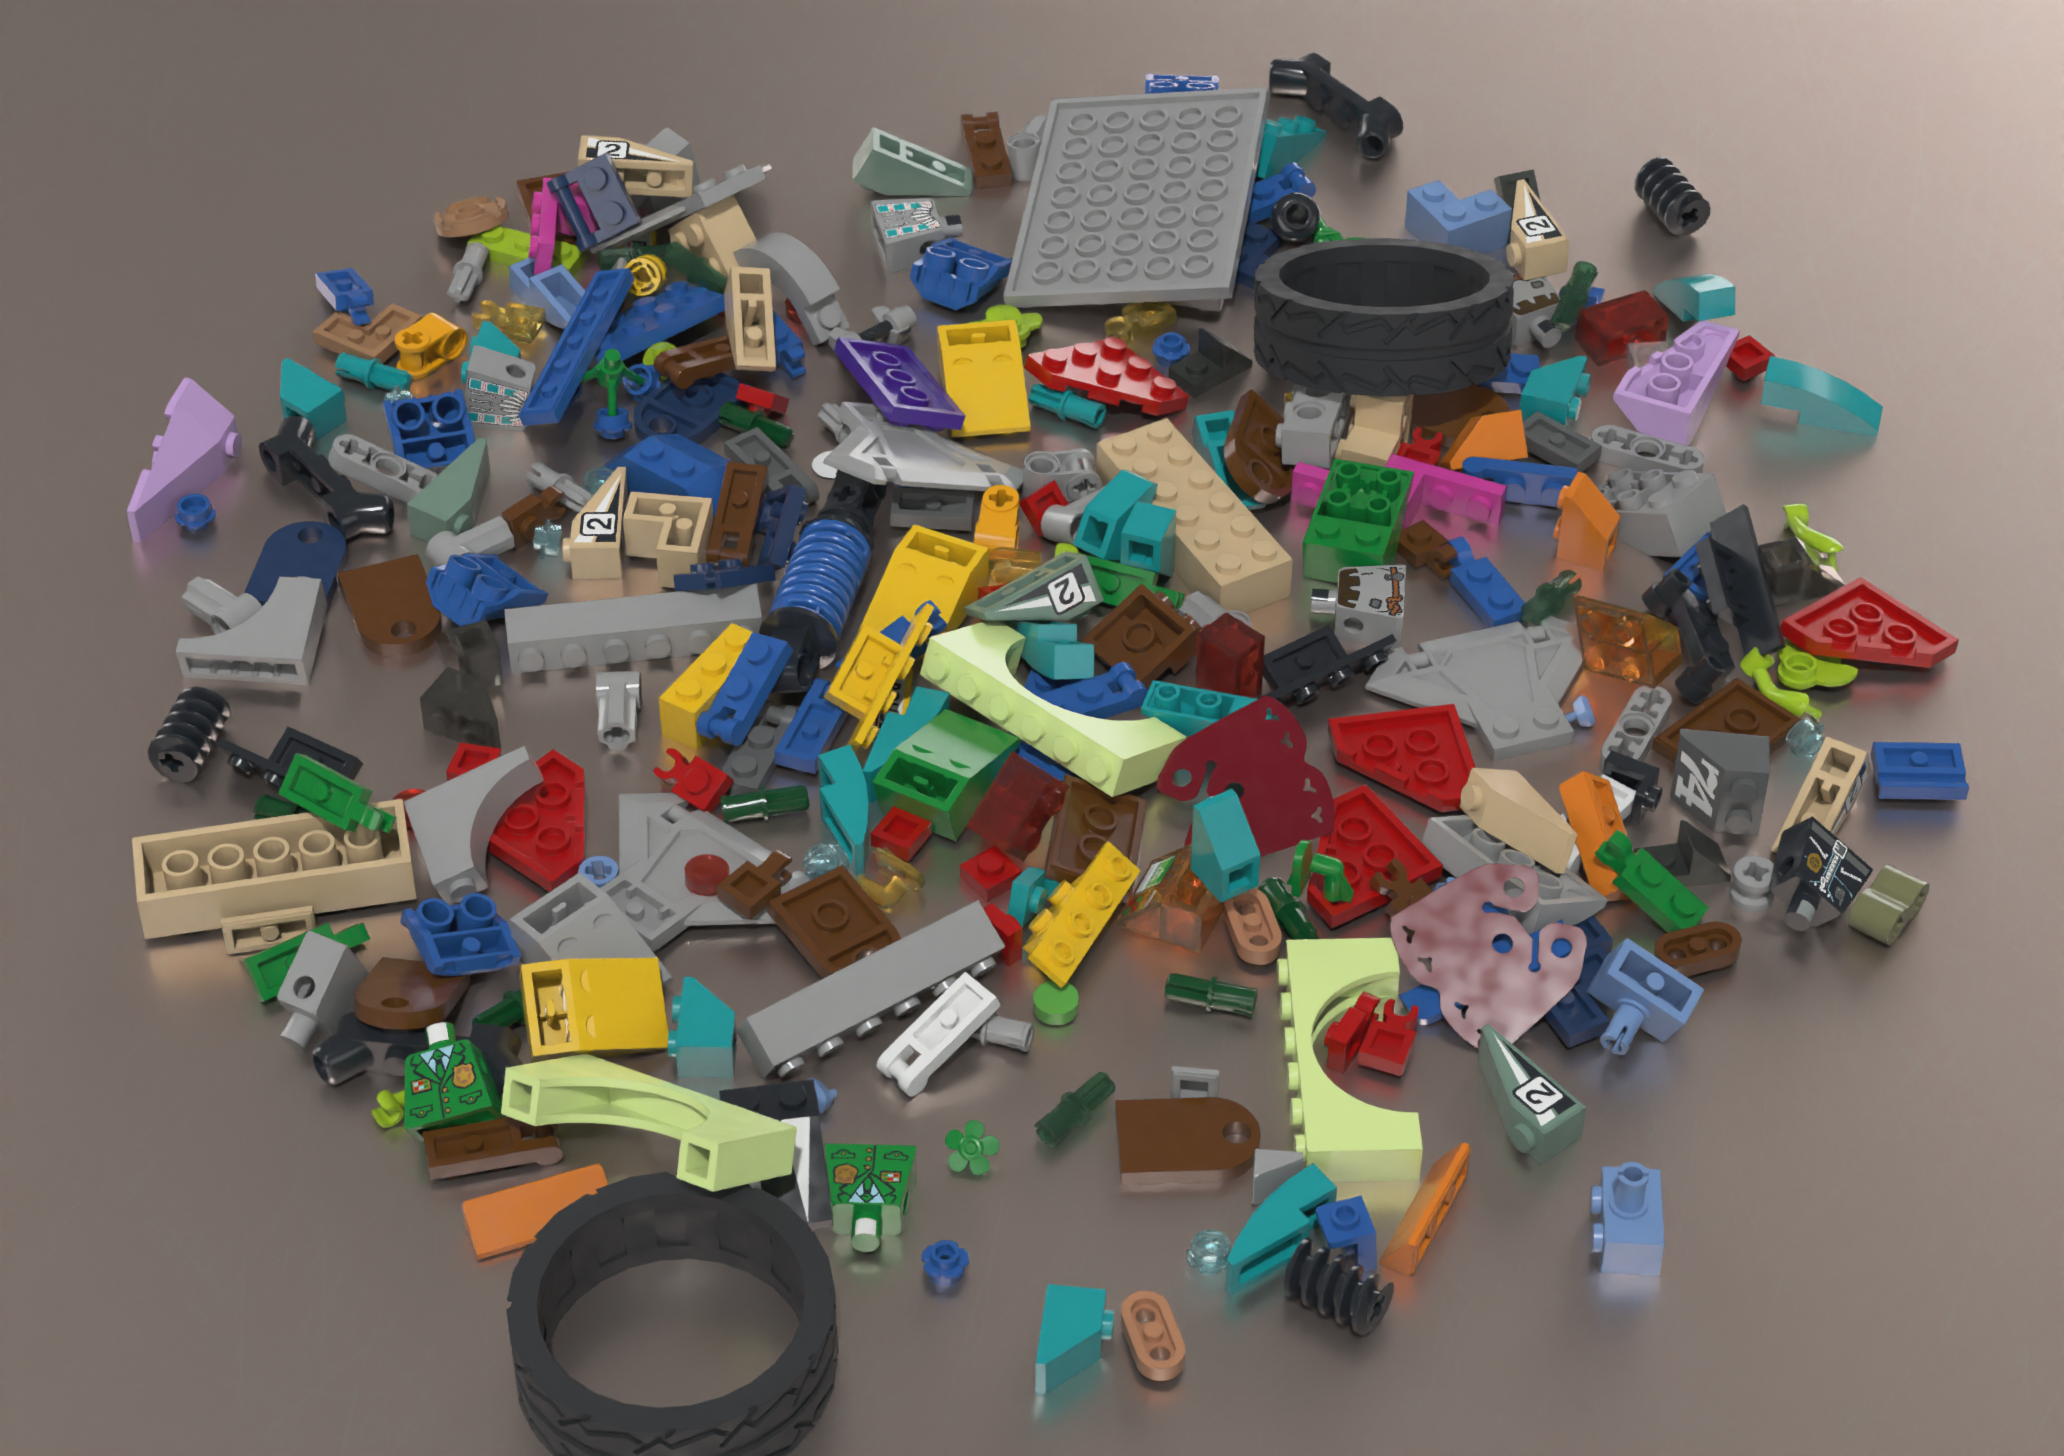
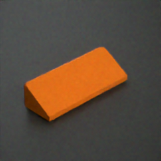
(1594, 818)
(1427, 1211)
(517, 1214)

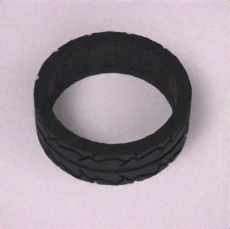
(1383, 316)
(663, 1220)

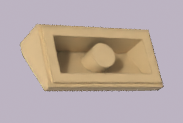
(266, 928)

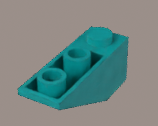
(1286, 143)
(1191, 708)

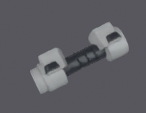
(890, 326)

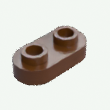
(1699, 948)

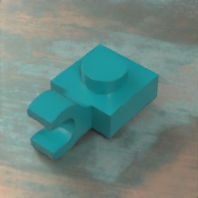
(1029, 894)

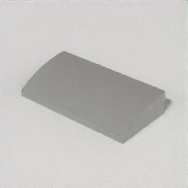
(1464, 846)

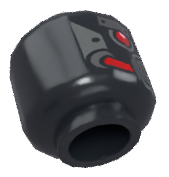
(1295, 218)

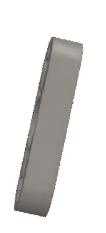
(1617, 439)
(355, 467)
(1634, 717)

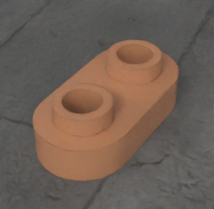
(1256, 934)
(1154, 1339)

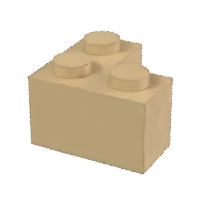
(715, 233)
(1376, 428)
(668, 529)

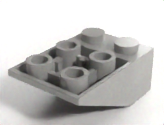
(1663, 509)
(578, 923)

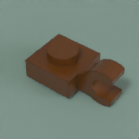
(1425, 545)
(752, 886)

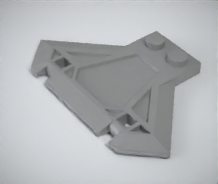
(705, 195)
(913, 455)
(1498, 678)
(653, 864)

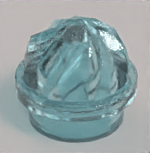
(824, 858)

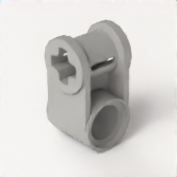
(1064, 468)

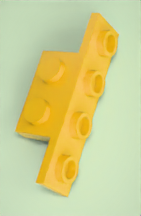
(869, 673)
(1079, 914)

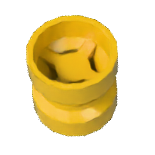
(651, 272)

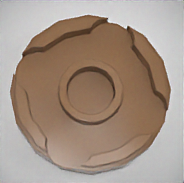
(470, 216)

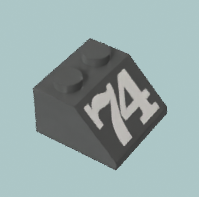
(1722, 779)

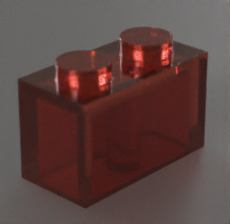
(1611, 325)
(1230, 657)
(1018, 807)

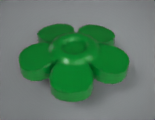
(971, 1148)

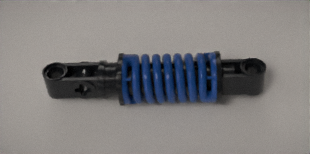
(823, 580)

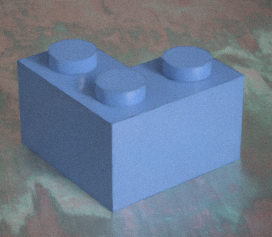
(1471, 223)

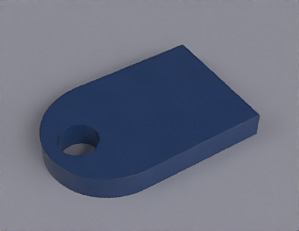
(686, 411)
(289, 556)

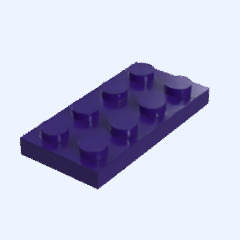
(899, 384)

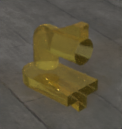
(1011, 563)
(902, 877)

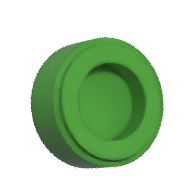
(1055, 1004)

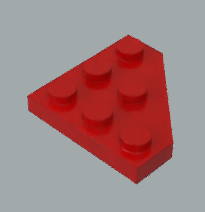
(1108, 374)
(1868, 626)
(1409, 751)
(545, 825)
(1366, 840)

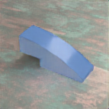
(552, 290)

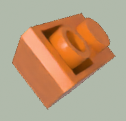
(1488, 437)
(1587, 525)

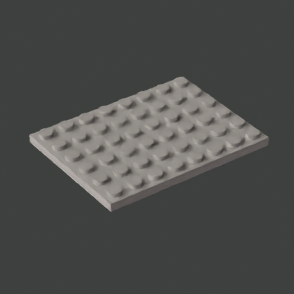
(1139, 199)

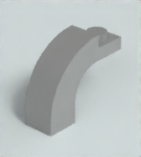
(801, 278)

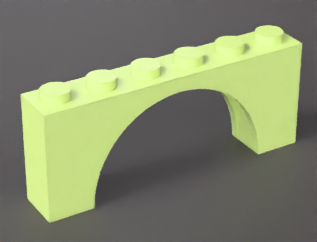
(1110, 754)
(1337, 1130)
(719, 1141)

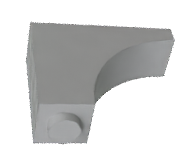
(269, 646)
(459, 817)

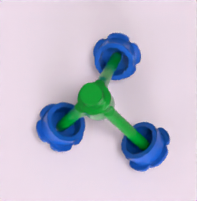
(637, 380)

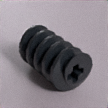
(1671, 197)
(188, 733)
(1334, 1290)

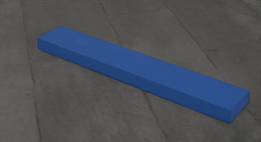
(576, 347)

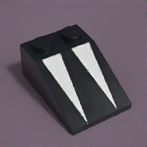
(796, 1105)

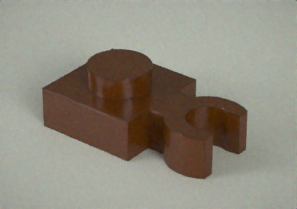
(531, 512)
(1399, 890)

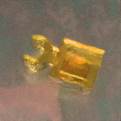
(1141, 319)
(515, 321)

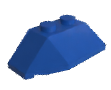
(672, 467)

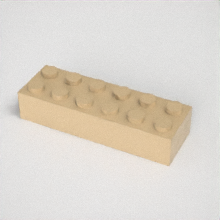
(1216, 538)
(268, 865)

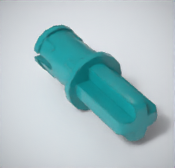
(372, 372)
(1068, 405)

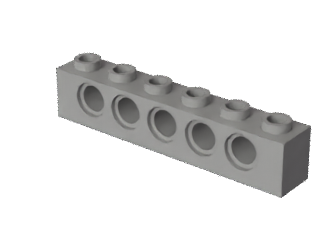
(1312, 426)

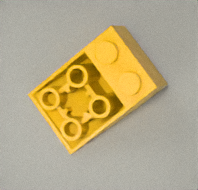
(984, 376)
(925, 569)
(593, 1007)

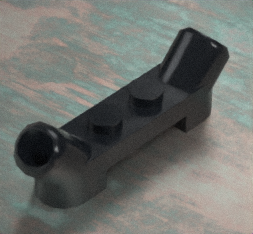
(1310, 79)
(291, 458)
(382, 1050)

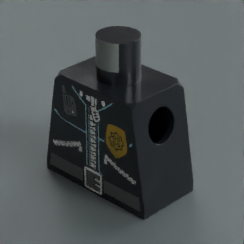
(1815, 875)

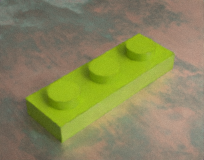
(512, 246)

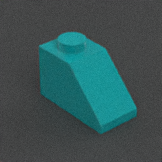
(1071, 1333)

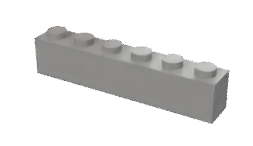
(626, 628)
(870, 990)

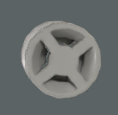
(1751, 884)

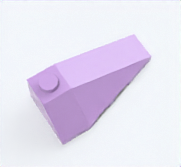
(1676, 386)
(186, 459)

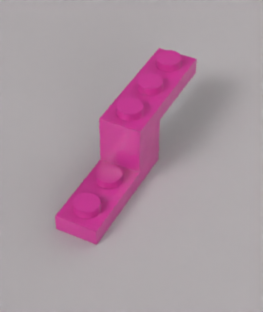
(550, 219)
(1430, 487)

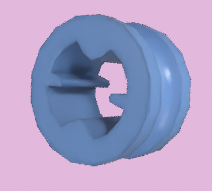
(599, 866)

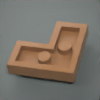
(365, 340)

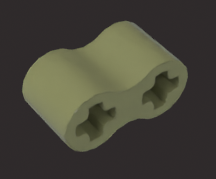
(1888, 904)

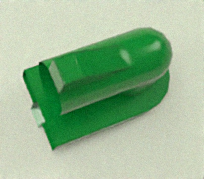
(1334, 884)

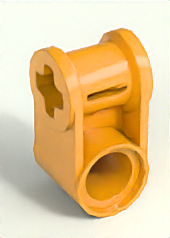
(429, 345)
(998, 518)

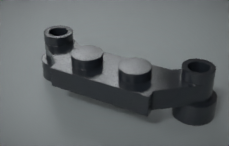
(1699, 631)

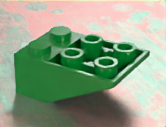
(1356, 519)
(944, 771)

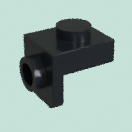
(1638, 777)

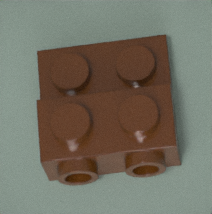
(1145, 635)

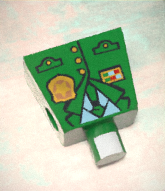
(448, 1084)
(870, 1190)

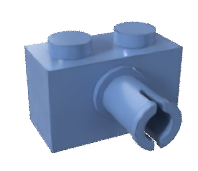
(1643, 995)
(1629, 1220)

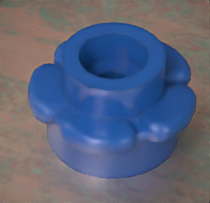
(1170, 349)
(194, 512)
(945, 1271)

